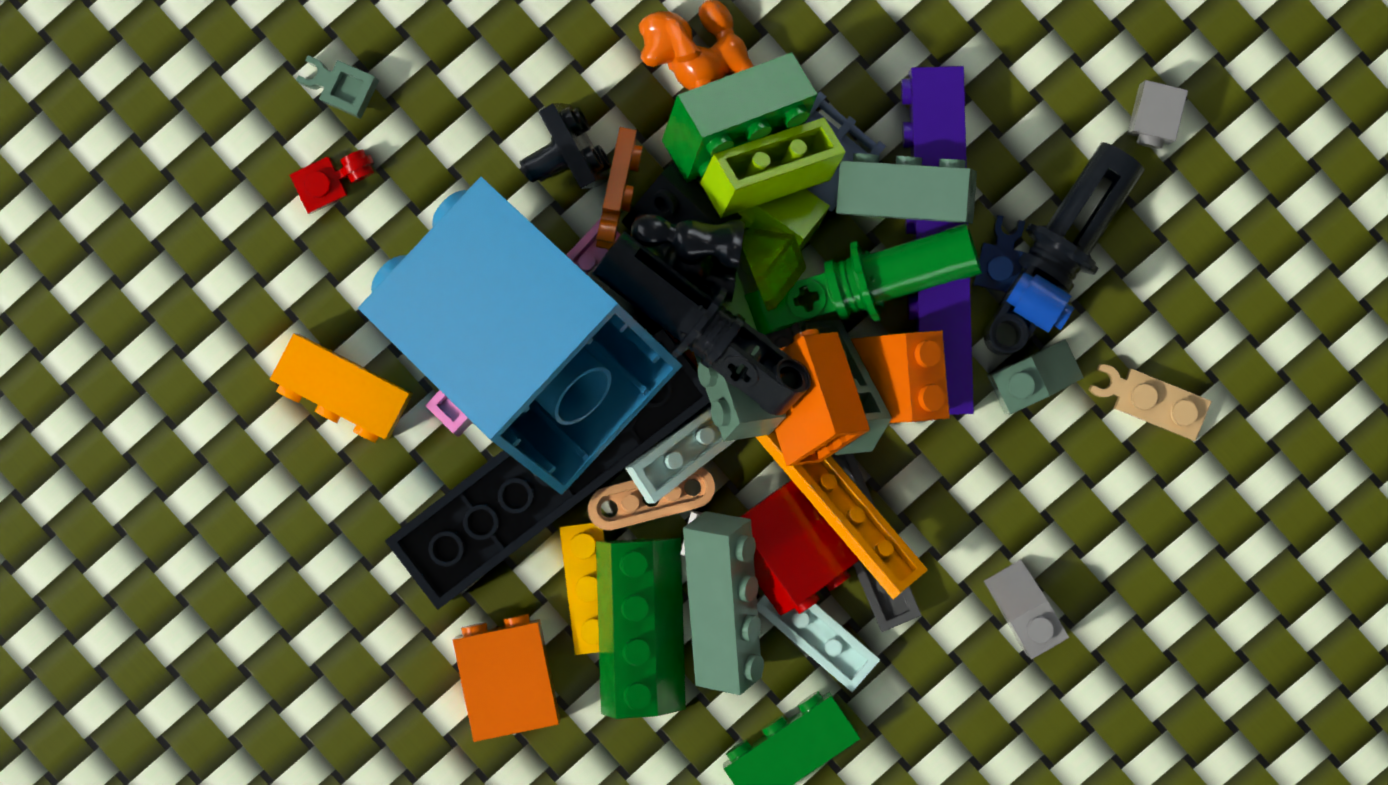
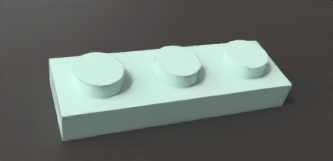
(677, 456)
(824, 642)

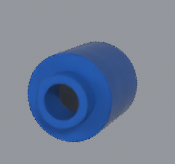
(1040, 302)

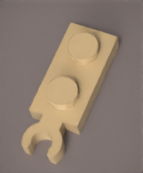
(1155, 401)

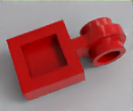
(321, 183)

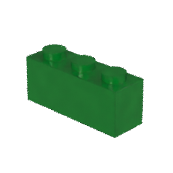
(793, 745)

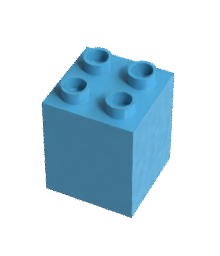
(517, 335)

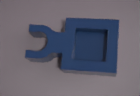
(1000, 261)

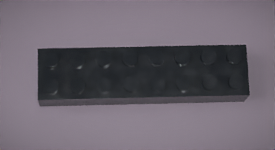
(509, 504)

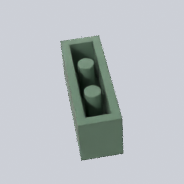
(906, 189)

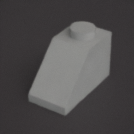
(1026, 609)

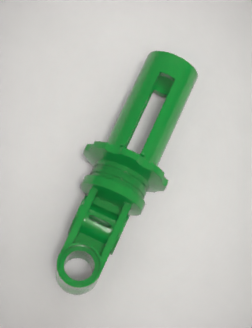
(873, 278)

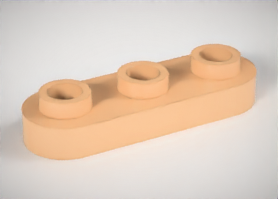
(632, 509)

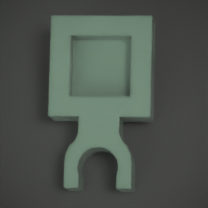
(343, 87)

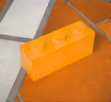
(340, 388)

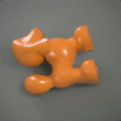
(670, 41)

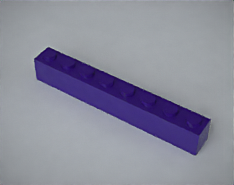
(933, 134)

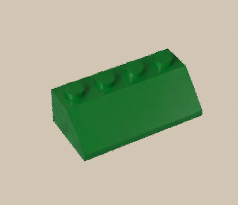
(640, 627)

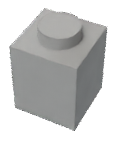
(1157, 114)

